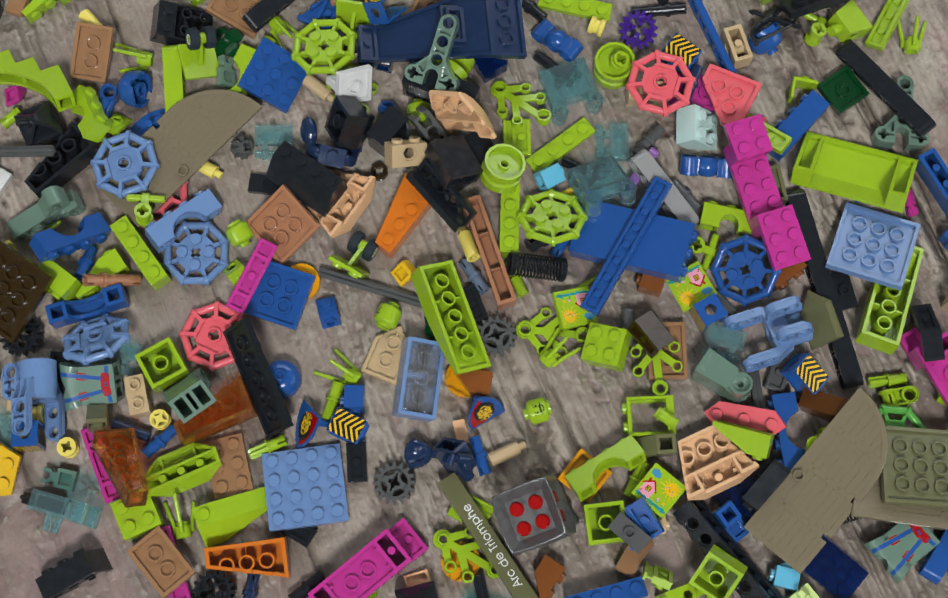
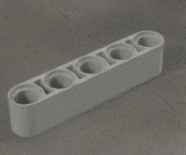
(674, 204)

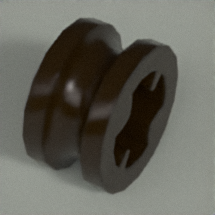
(378, 166)

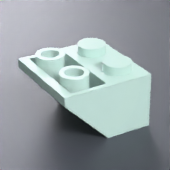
(696, 128)

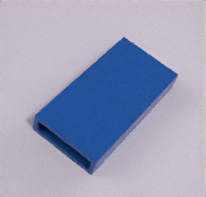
(660, 253)

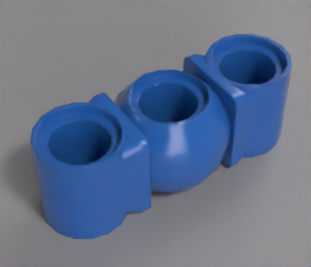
(557, 40)
(704, 166)

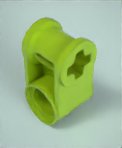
(896, 396)

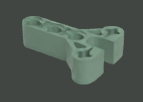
(444, 70)
(888, 131)
(51, 207)

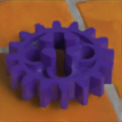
(628, 27)

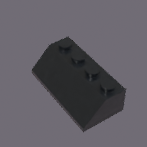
(305, 178)

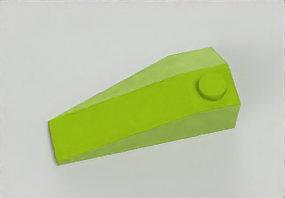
(227, 516)

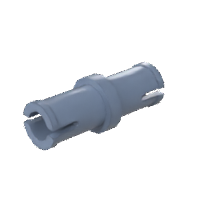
(474, 276)

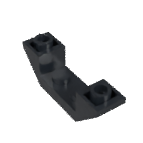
(930, 331)

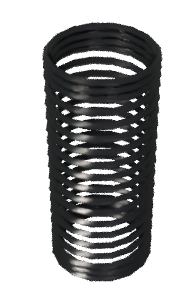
(560, 268)

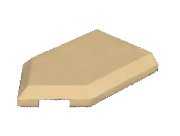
(384, 356)

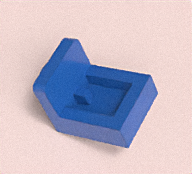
(328, 312)

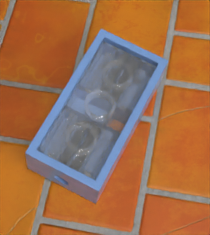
(418, 379)

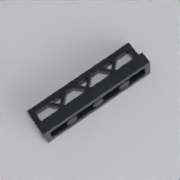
(440, 199)

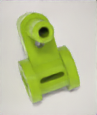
(817, 30)
(143, 210)
(709, 251)

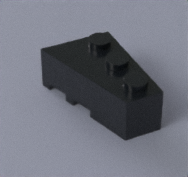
(72, 572)

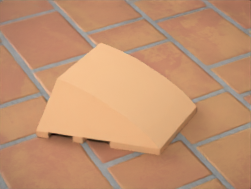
(460, 112)
(349, 206)
(712, 463)

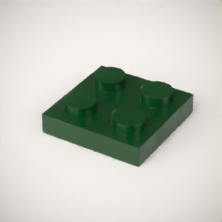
(842, 90)

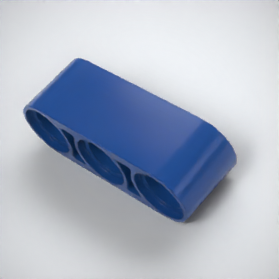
(936, 561)

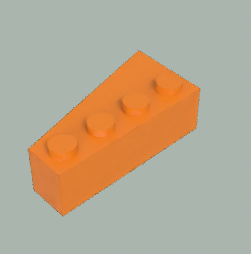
(402, 218)
(256, 557)

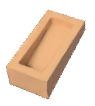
(460, 430)
(417, 578)

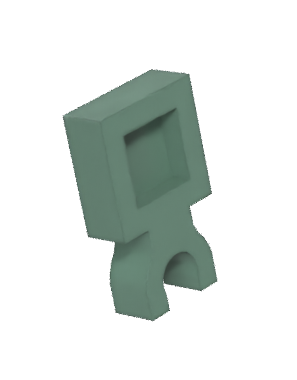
(225, 74)
(63, 479)

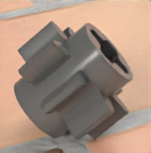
(241, 147)

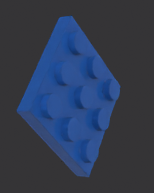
(273, 76)
(281, 296)

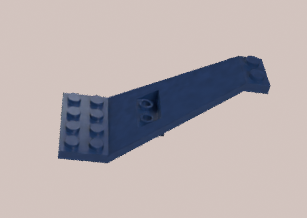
(484, 31)

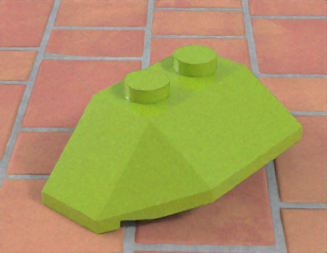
(182, 469)

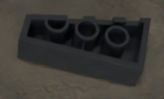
(71, 157)

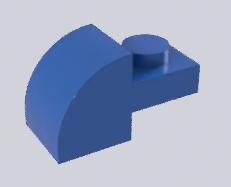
(731, 520)

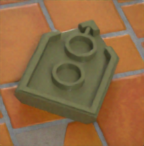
(822, 316)

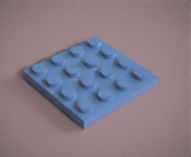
(873, 246)
(305, 487)

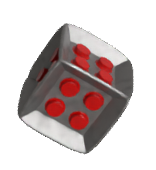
(533, 514)

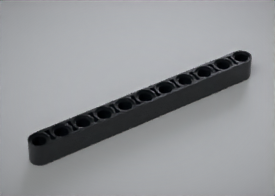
(823, 285)

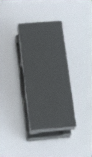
(425, 125)

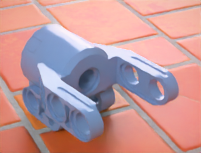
(782, 328)
(34, 384)

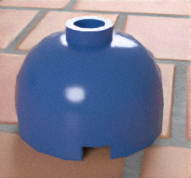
(769, 45)
(134, 88)
(287, 377)

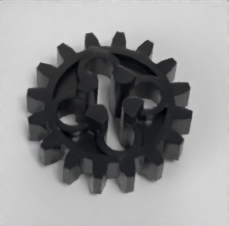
(31, 341)
(219, 580)

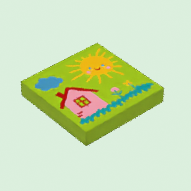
(692, 288)
(568, 308)
(659, 490)

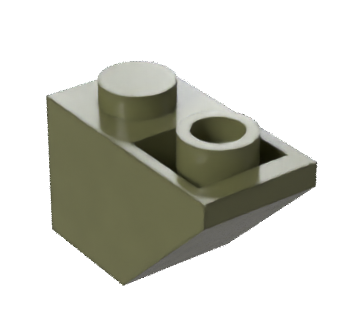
(97, 417)
(658, 445)

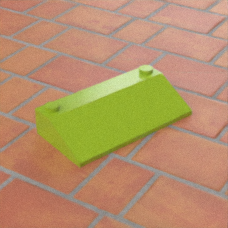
(854, 171)

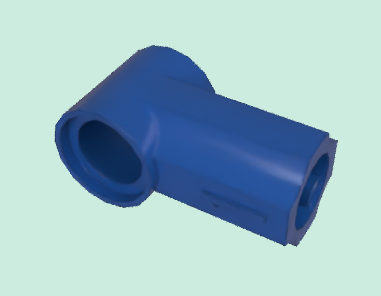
(108, 103)

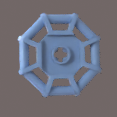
(133, 169)
(207, 253)
(104, 330)

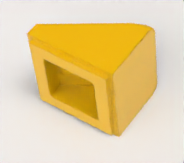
(403, 271)

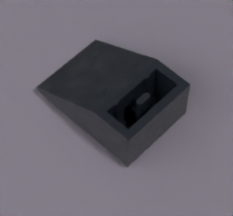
(173, 19)

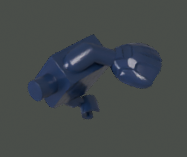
(326, 154)
(451, 453)

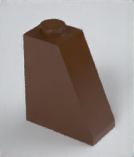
(820, 405)

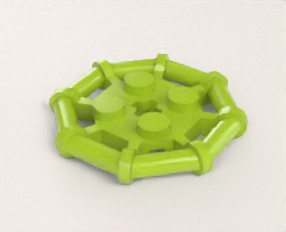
(324, 37)
(548, 208)

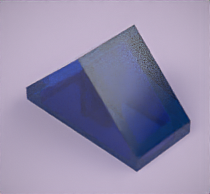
(490, 68)

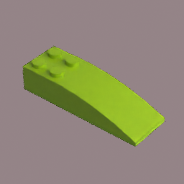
(887, 310)
(450, 316)

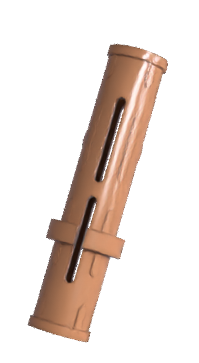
(104, 280)

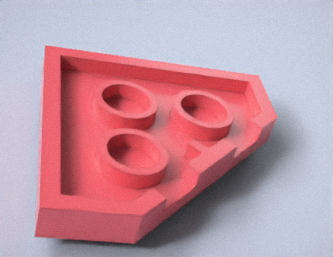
(729, 93)
(748, 416)

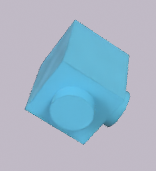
(549, 176)
(784, 577)

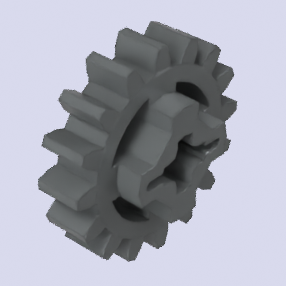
(504, 333)
(389, 495)

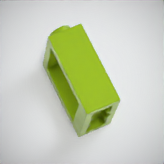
(666, 400)

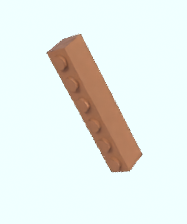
(490, 255)

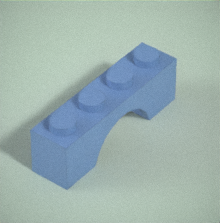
(202, 206)

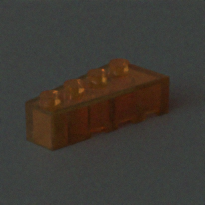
(229, 410)
(123, 464)

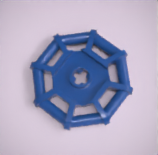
(734, 271)

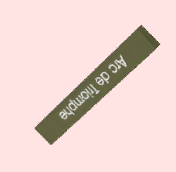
(485, 537)

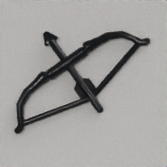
(766, 18)

